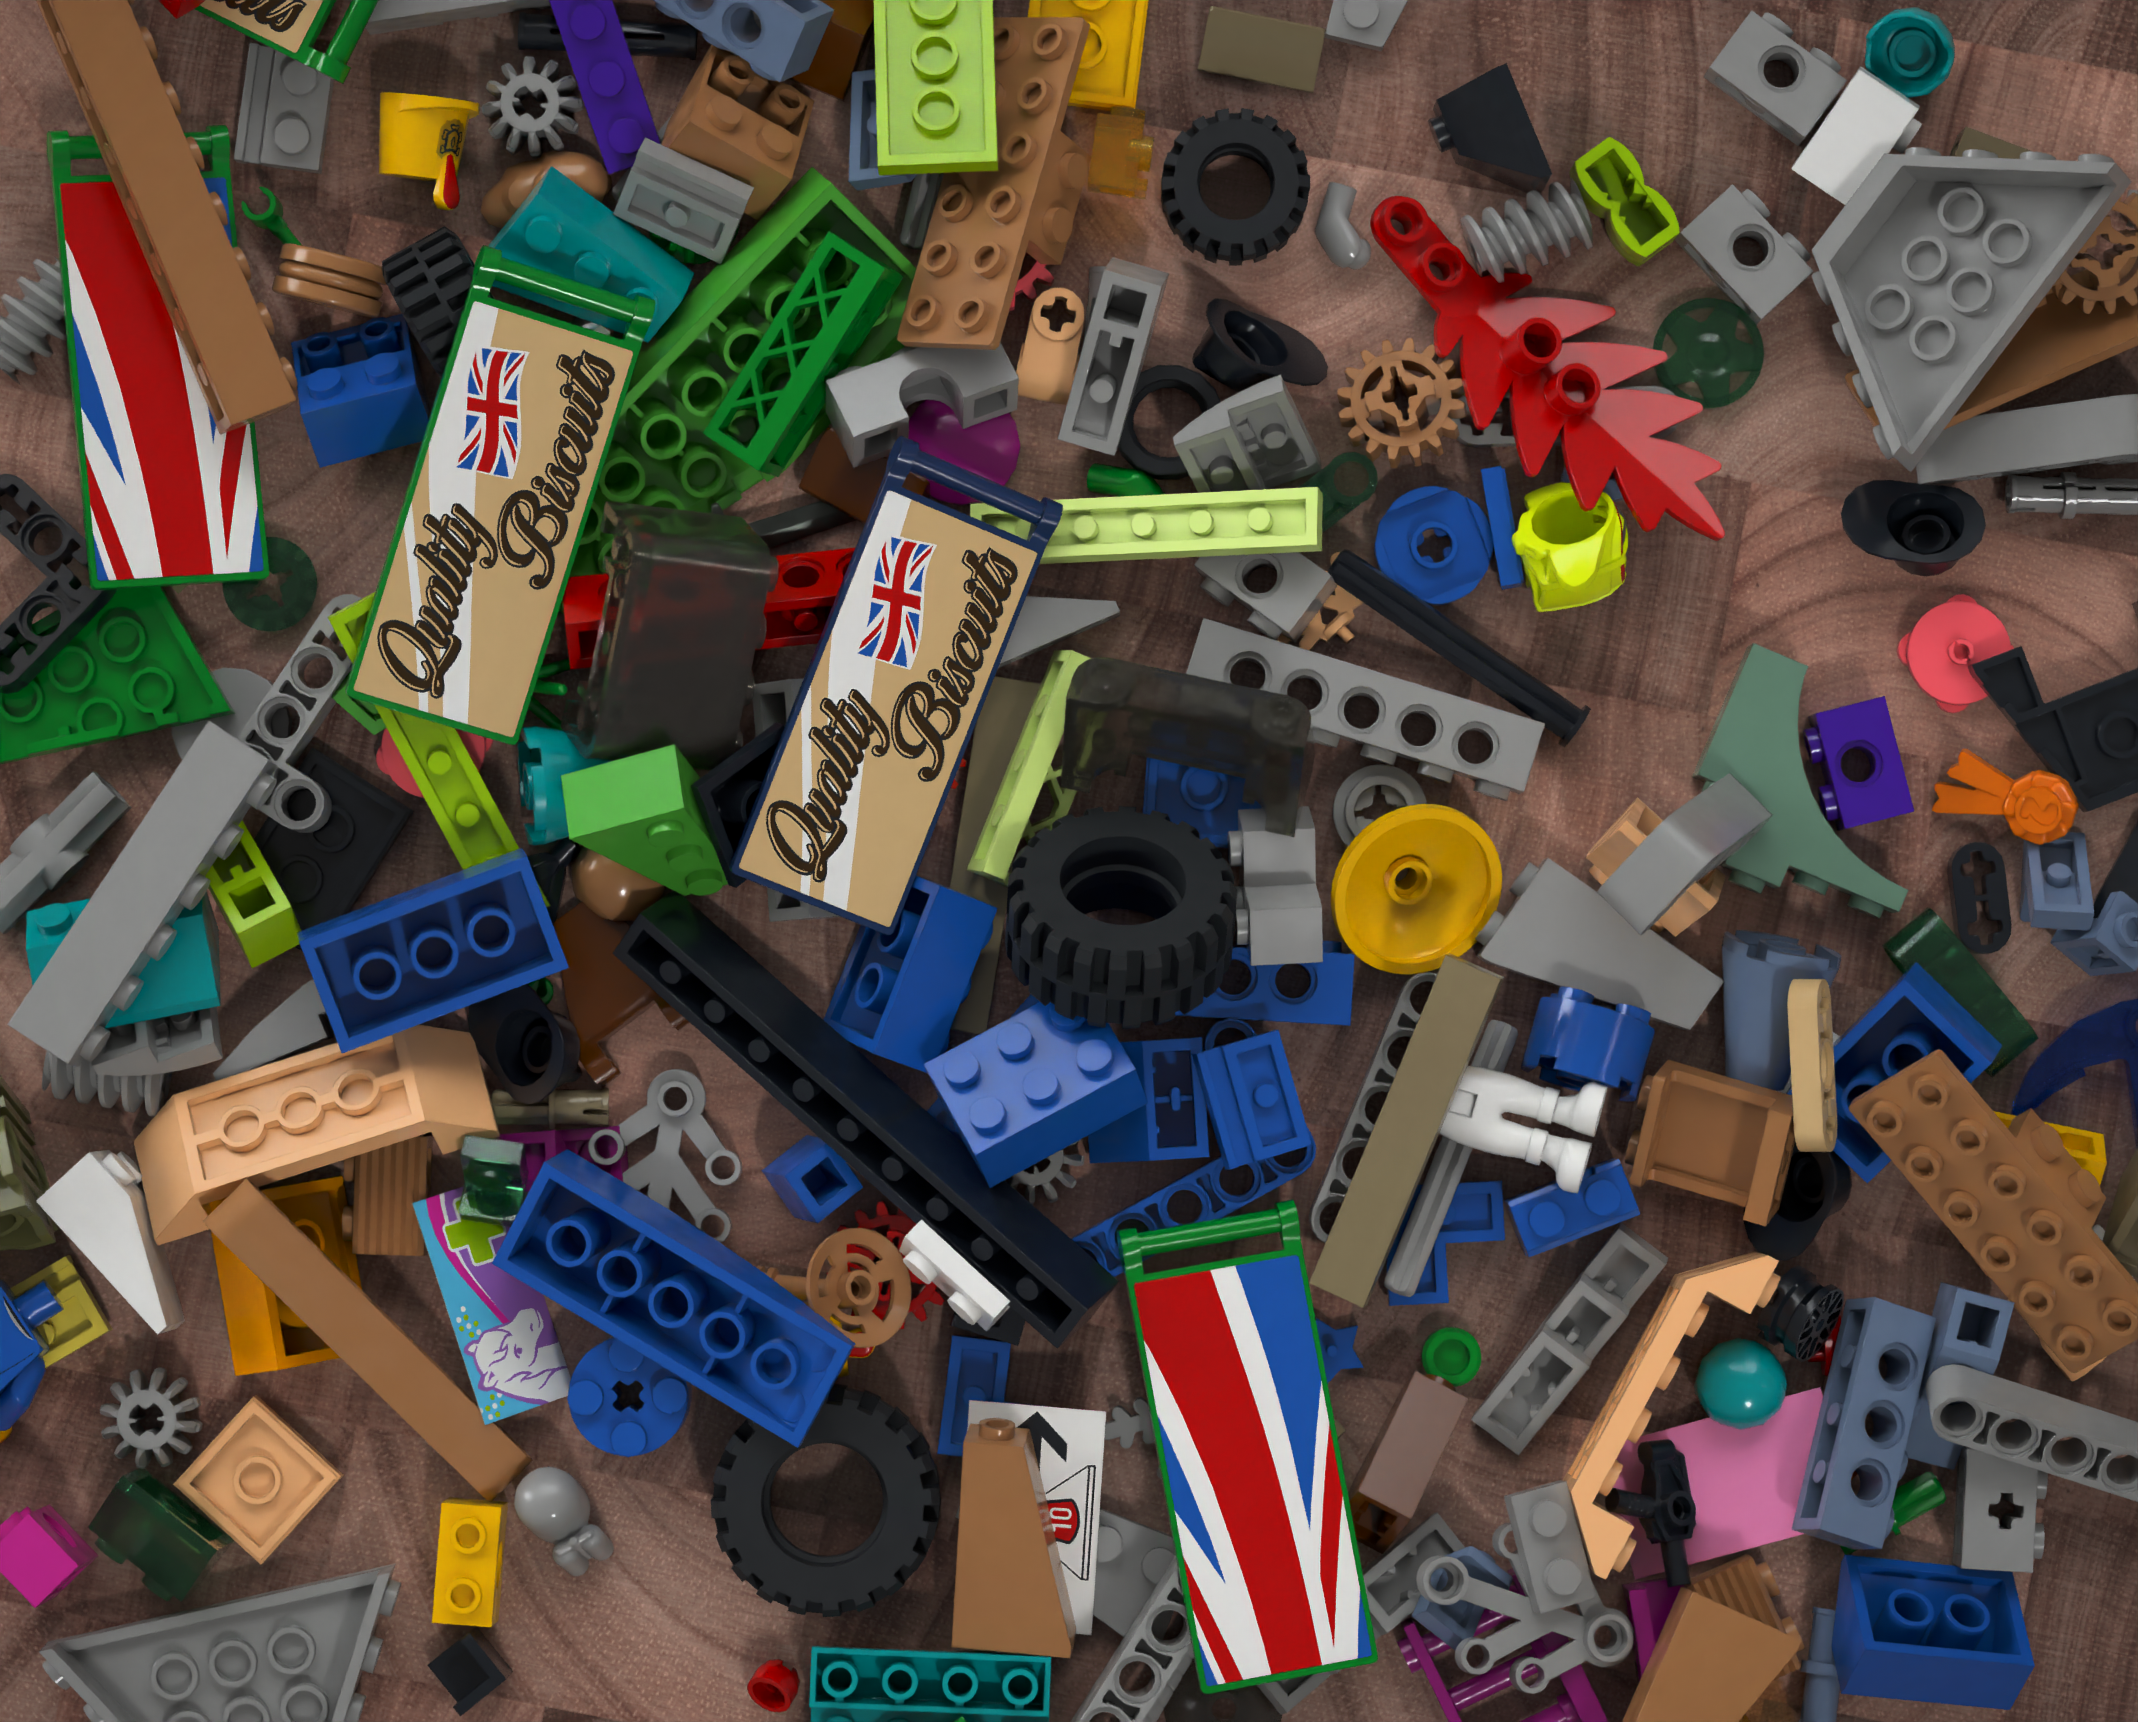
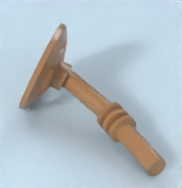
(854, 1288)

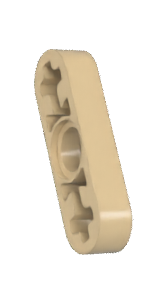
(1812, 1065)

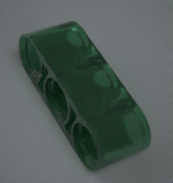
(1958, 972)

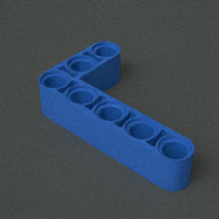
(1202, 1181)

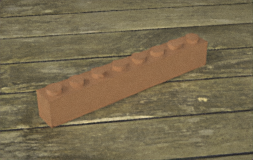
(171, 209)

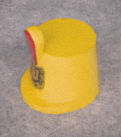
(424, 140)

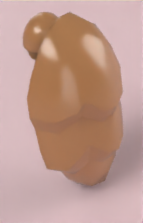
(521, 179)

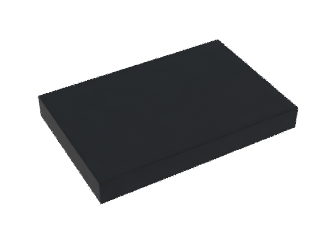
(332, 866)

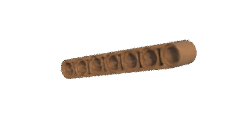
(367, 1339)

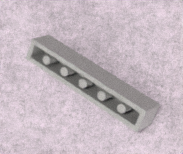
(144, 895)

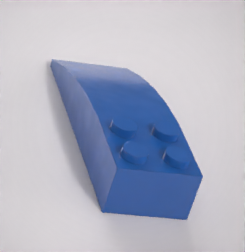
(673, 1295)

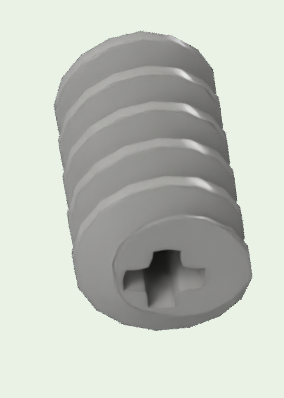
(1528, 230)
(32, 320)
(87, 1082)

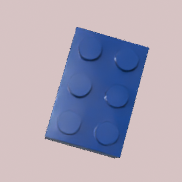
(1891, 1035)
(1033, 1088)

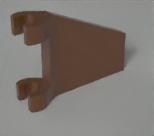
(601, 989)

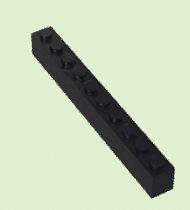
(863, 1115)

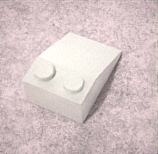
(109, 1221)

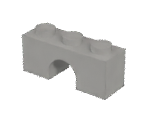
(871, 400)

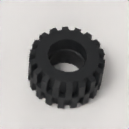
(1247, 137)
(431, 290)

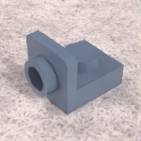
(2110, 944)

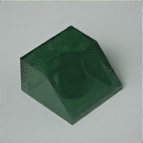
(158, 1535)

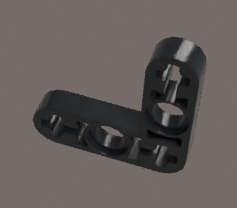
(59, 590)

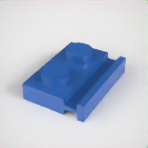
(1251, 1099)

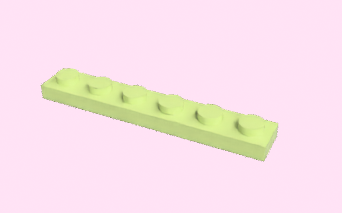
(1176, 525)

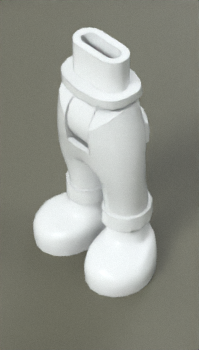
(1478, 1121)

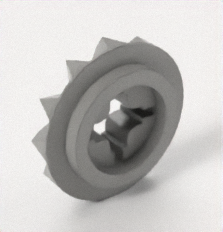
(1358, 792)

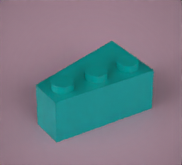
(581, 239)

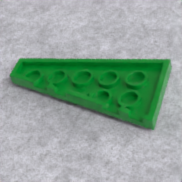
(114, 680)

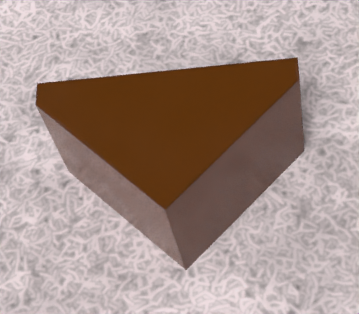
(840, 48)

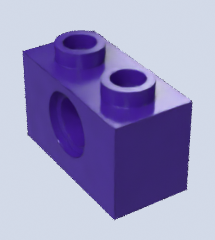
(1870, 730)

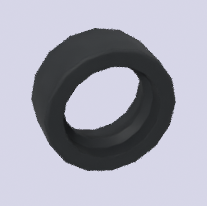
(1149, 381)

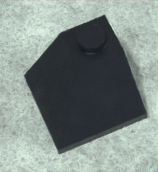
(1491, 131)
(729, 793)

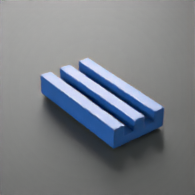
(1502, 527)

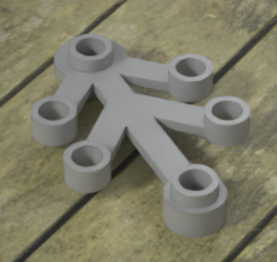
(664, 1166)
(1529, 1624)

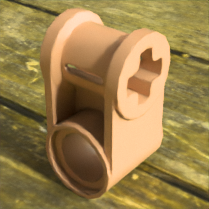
(1050, 357)

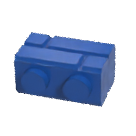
(1555, 1217)

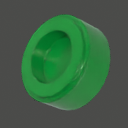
(1451, 1355)

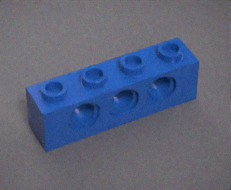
(1324, 1002)

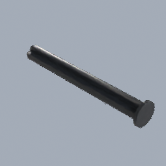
(1458, 645)

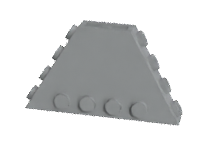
(1943, 270)
(237, 1660)

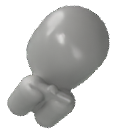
(558, 1512)

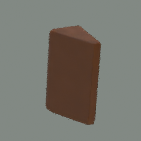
(846, 488)

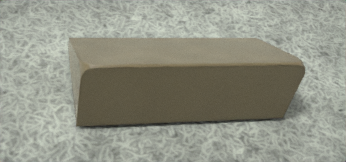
(1261, 49)

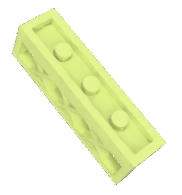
(1026, 773)

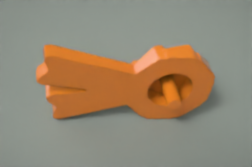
(2036, 806)

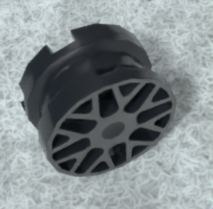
(1800, 1314)

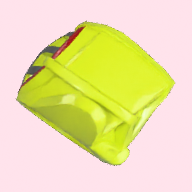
(1569, 552)

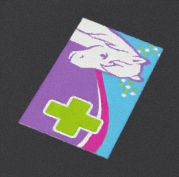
(495, 1317)

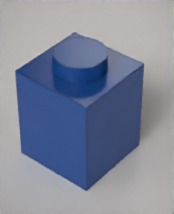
(812, 1179)

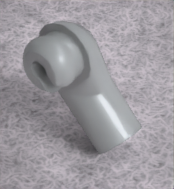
(1336, 232)

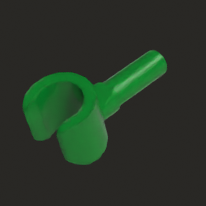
(272, 219)

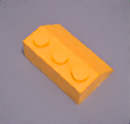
(259, 1324)

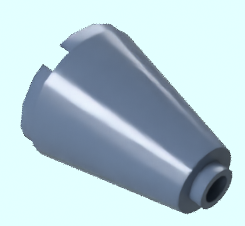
(1755, 1000)

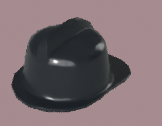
(1251, 348)
(1913, 524)
(525, 1043)
(1813, 1190)

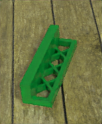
(825, 357)

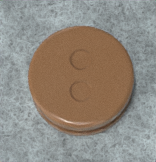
(329, 280)

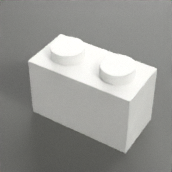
(1856, 134)

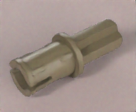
(558, 1108)

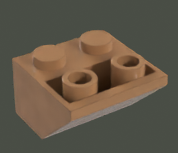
(741, 125)

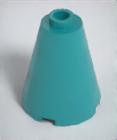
(541, 762)

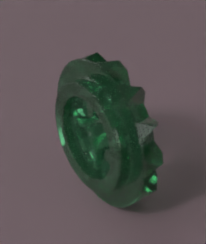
(298, 591)

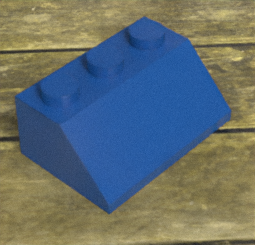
(908, 985)
(1929, 1633)

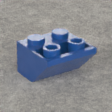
(360, 390)
(1176, 1112)

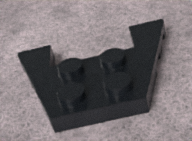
(2079, 736)

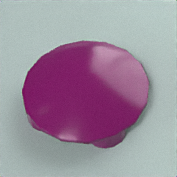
(984, 448)

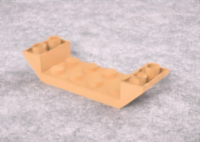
(307, 1117)
(1736, 1281)

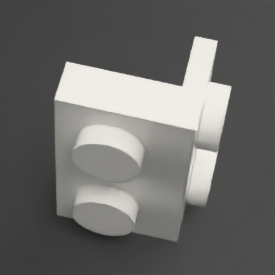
(939, 1263)

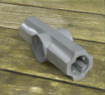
(56, 847)

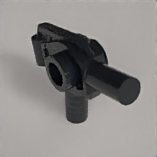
(1663, 1506)

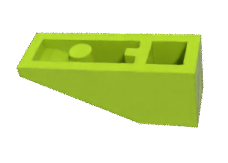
(253, 902)

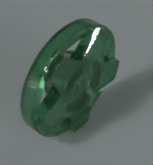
(1709, 352)

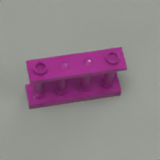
(1574, 1705)

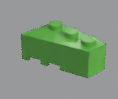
(645, 819)

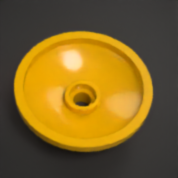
(1435, 908)

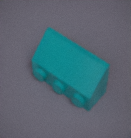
(176, 984)

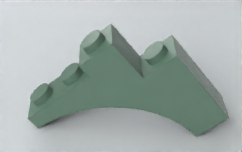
(1760, 747)

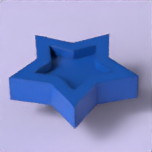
(1337, 1348)

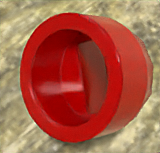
(774, 1686)

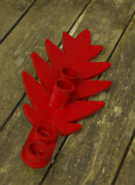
(1554, 382)

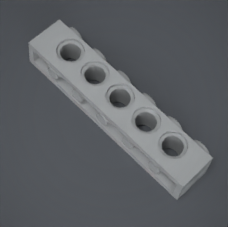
(1510, 736)

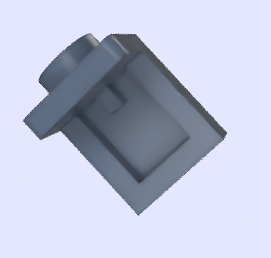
(1459, 1620)

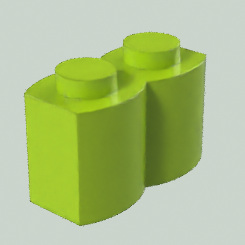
(1634, 214)

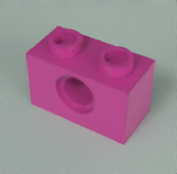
(41, 1553)

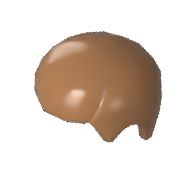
(612, 888)

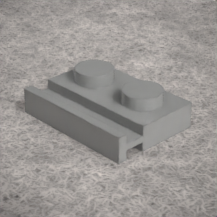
(282, 112)
(683, 200)

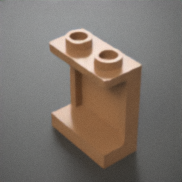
(1714, 1138)

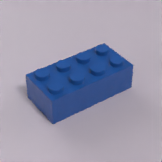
(432, 950)

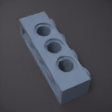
(777, 50)
(1840, 1442)

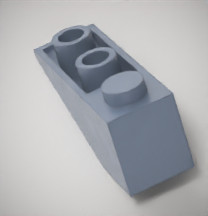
(1966, 1333)

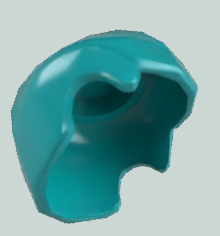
(1910, 51)
(1740, 1383)

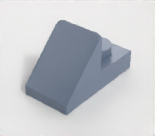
(2057, 884)

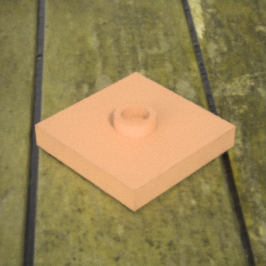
(258, 1479)

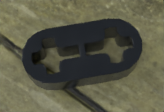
(1994, 897)

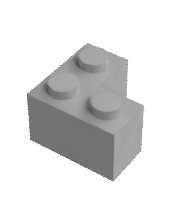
(1276, 891)

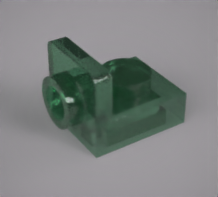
(493, 1179)

